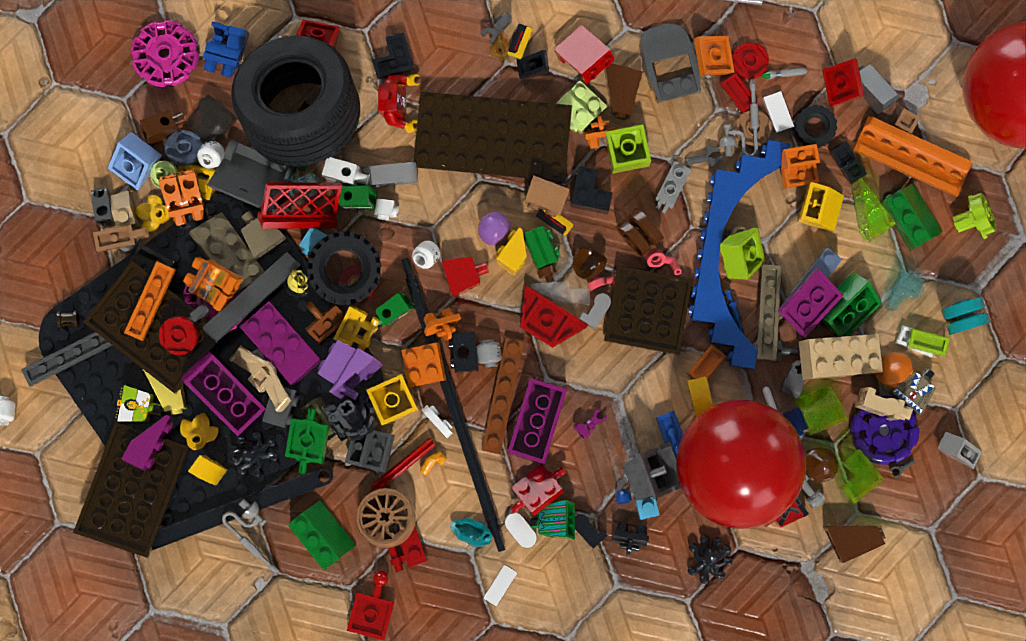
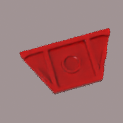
(547, 320)

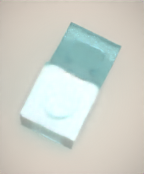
(905, 287)

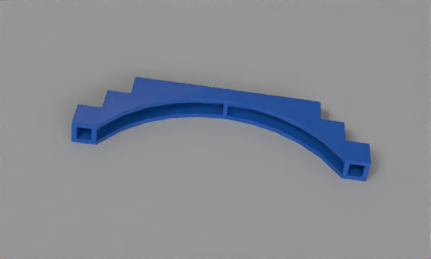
(709, 302)

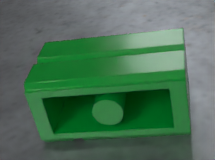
(541, 248)

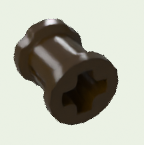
(68, 319)

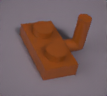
(325, 322)

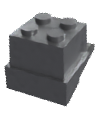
(652, 472)

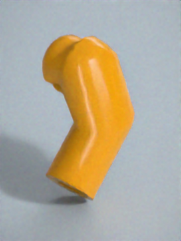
(431, 460)

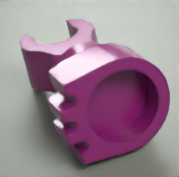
(584, 430)

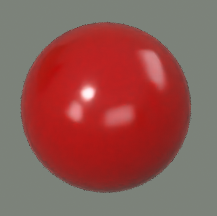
(997, 86)
(741, 464)

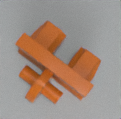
(593, 136)
(443, 326)

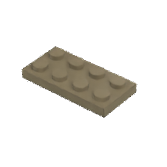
(224, 246)

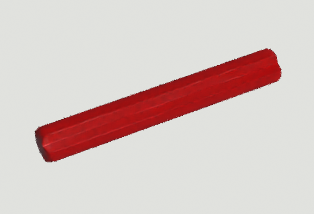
(404, 464)

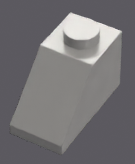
(959, 449)

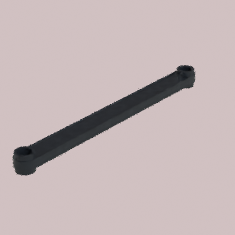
(264, 499)

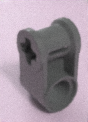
(793, 381)

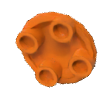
(895, 369)

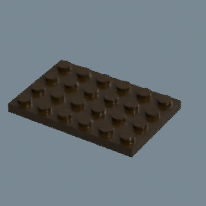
(113, 315)
(126, 502)

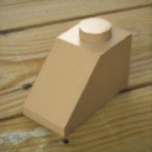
(123, 210)

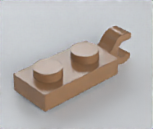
(118, 237)

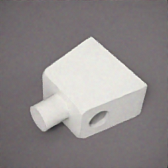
(337, 172)

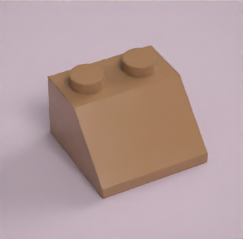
(546, 196)

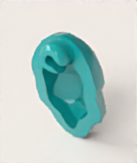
(471, 532)

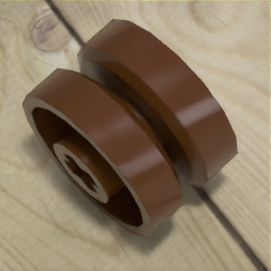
(639, 232)

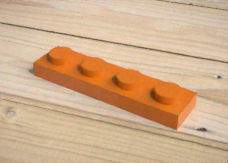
(149, 301)

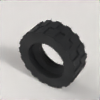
(818, 112)

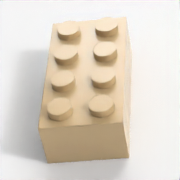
(840, 356)

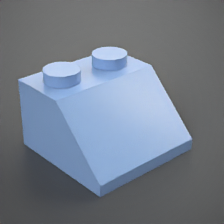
(133, 160)

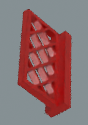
(298, 217)

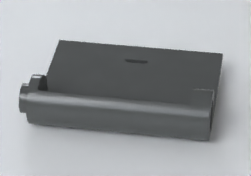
(245, 174)

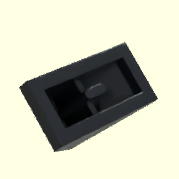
(533, 65)

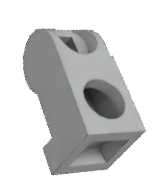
(601, 305)

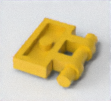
(351, 326)

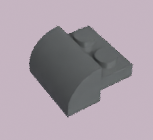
(371, 451)

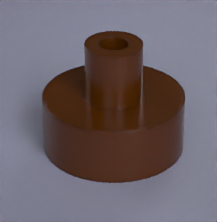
(547, 273)

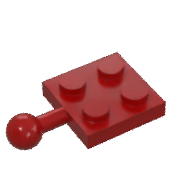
(371, 613)

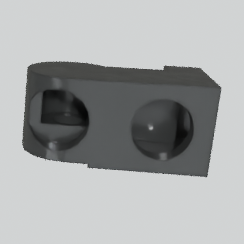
(102, 206)

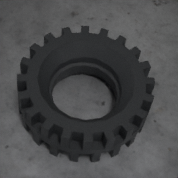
(369, 262)

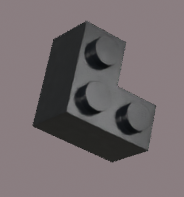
(587, 197)

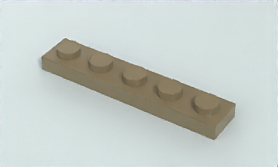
(768, 312)

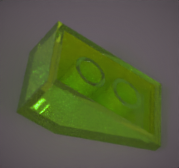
(870, 213)

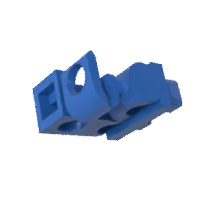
(226, 55)

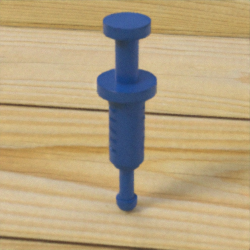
(733, 308)

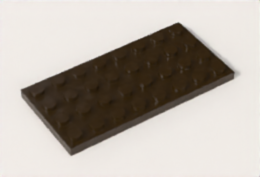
(492, 136)

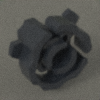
(354, 416)

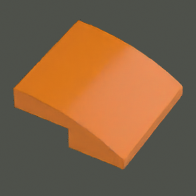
(799, 166)

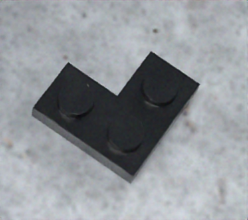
(398, 60)

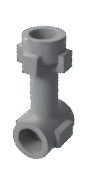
(815, 498)

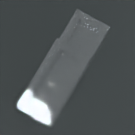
(562, 293)

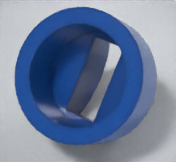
(623, 497)

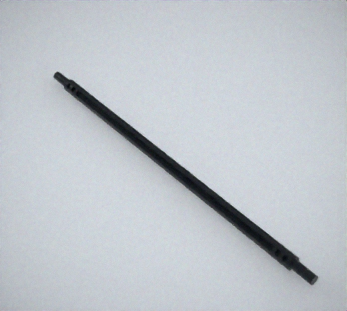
(456, 415)

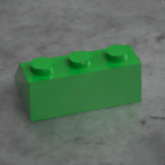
(911, 217)
(853, 308)
(321, 535)

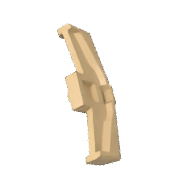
(262, 376)

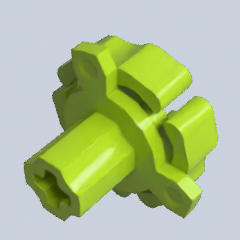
(979, 215)

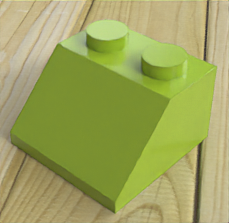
(628, 149)
(742, 254)

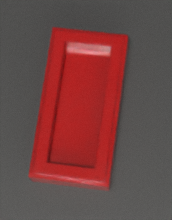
(738, 92)

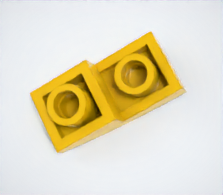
(700, 395)

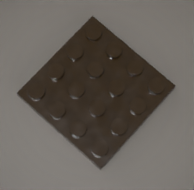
(648, 310)

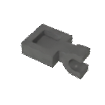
(501, 24)

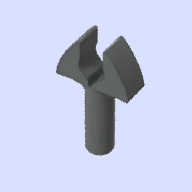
(705, 157)
(198, 313)
(785, 351)

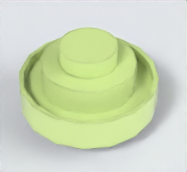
(160, 169)

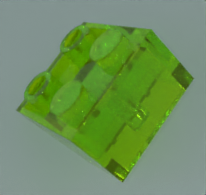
(821, 410)

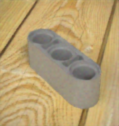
(391, 174)

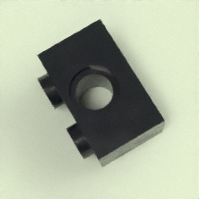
(468, 341)

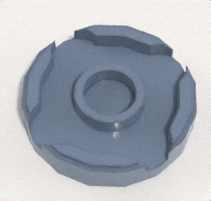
(183, 147)

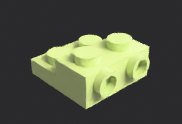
(585, 106)

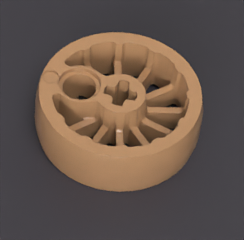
(398, 538)

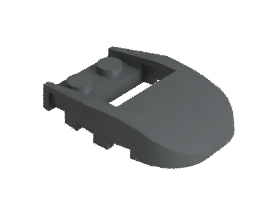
(664, 43)

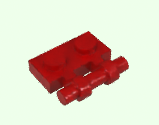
(412, 551)

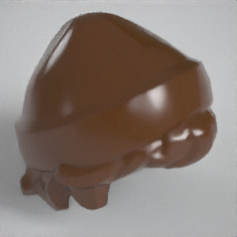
(821, 464)

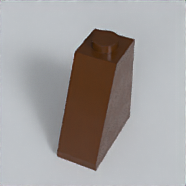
(622, 89)
(854, 540)

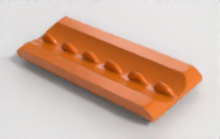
(912, 156)

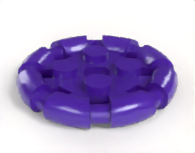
(890, 441)

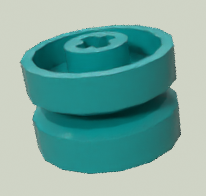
(965, 315)

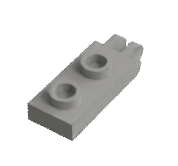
(672, 186)

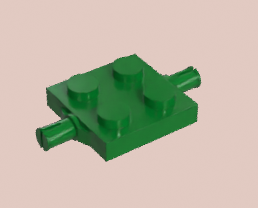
(307, 440)

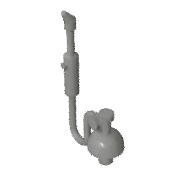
(728, 142)
(250, 512)

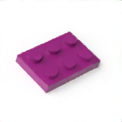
(810, 303)

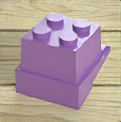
(347, 369)

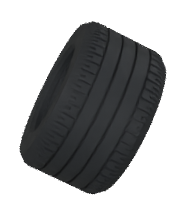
(304, 135)

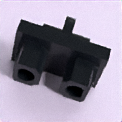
(628, 540)

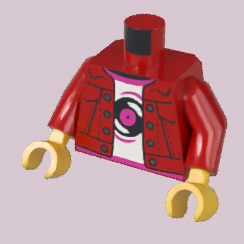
(393, 101)

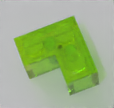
(863, 479)

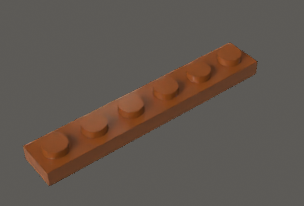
(503, 396)

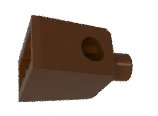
(154, 128)

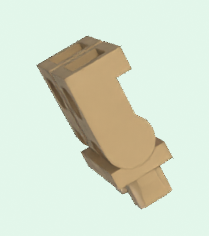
(889, 407)

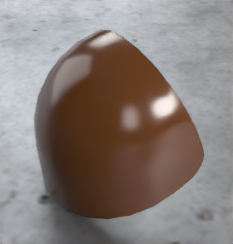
(588, 263)

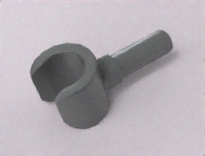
(902, 467)

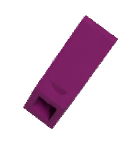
(143, 447)

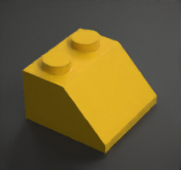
(392, 400)

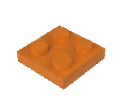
(714, 55)
(423, 365)

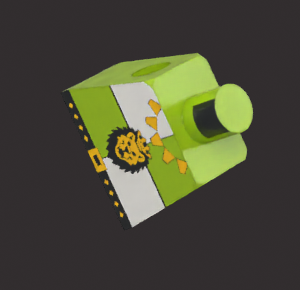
(135, 405)

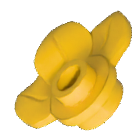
(150, 212)
(198, 428)

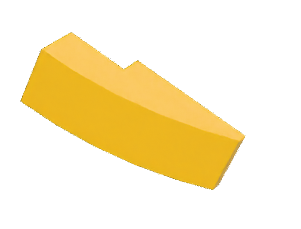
(208, 469)

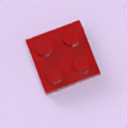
(843, 82)

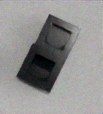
(847, 162)

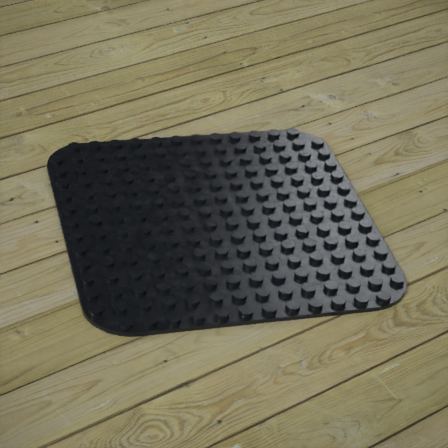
(97, 380)

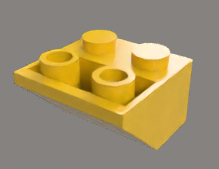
(820, 207)
(513, 254)

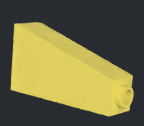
(170, 402)

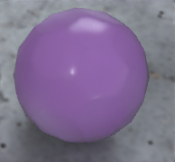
(494, 228)

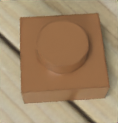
(907, 121)

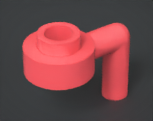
(656, 259)
(597, 282)

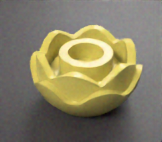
(297, 281)

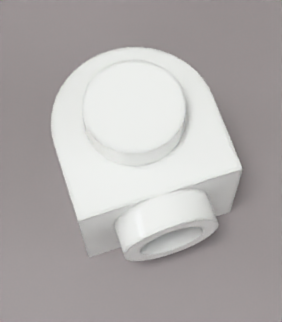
(386, 209)

